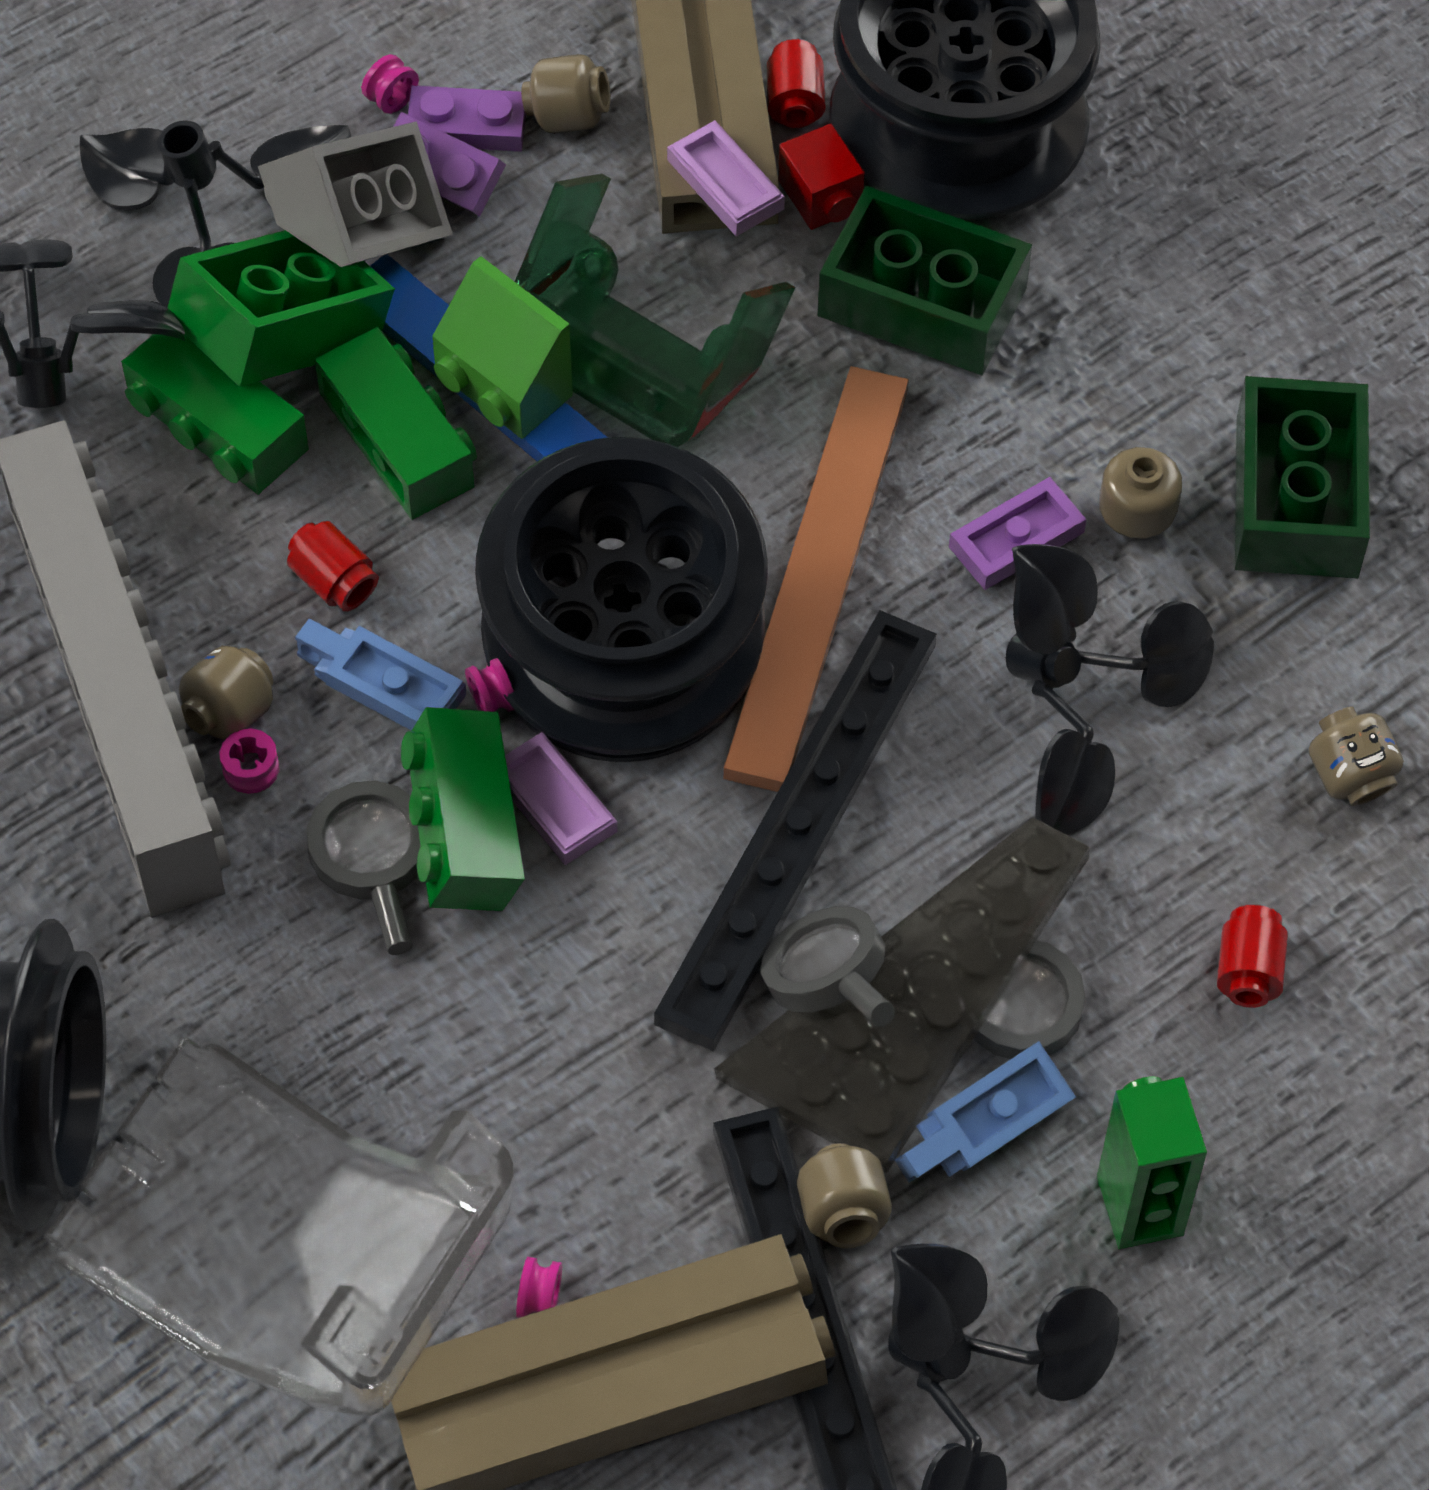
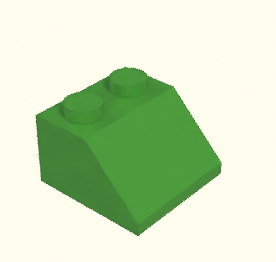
(503, 350)

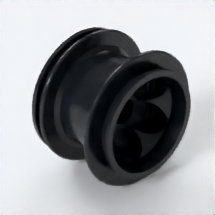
(965, 98)
(637, 678)
(49, 1072)

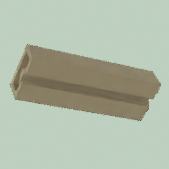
(696, 69)
(612, 1370)

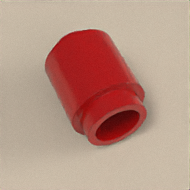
(795, 84)
(331, 565)
(1252, 956)

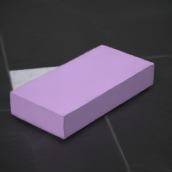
(725, 178)
(557, 799)

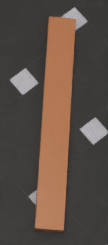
(816, 580)

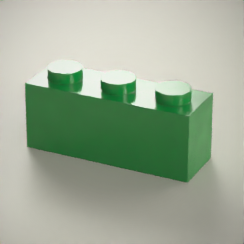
(396, 422)
(241, 429)
(462, 809)
(1151, 1161)

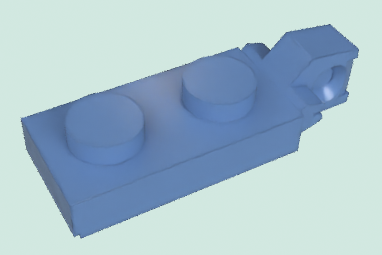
(378, 672)
(988, 1114)

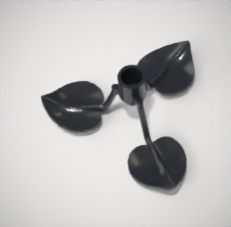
(132, 164)
(39, 363)
(1052, 598)
(945, 1291)

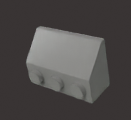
(358, 195)

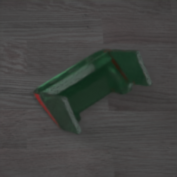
(621, 356)

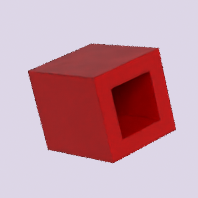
(820, 176)

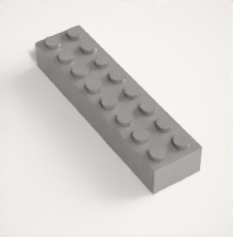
(115, 669)

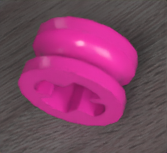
(389, 83)
(489, 686)
(266, 768)
(538, 1287)

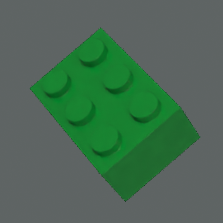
(274, 305)

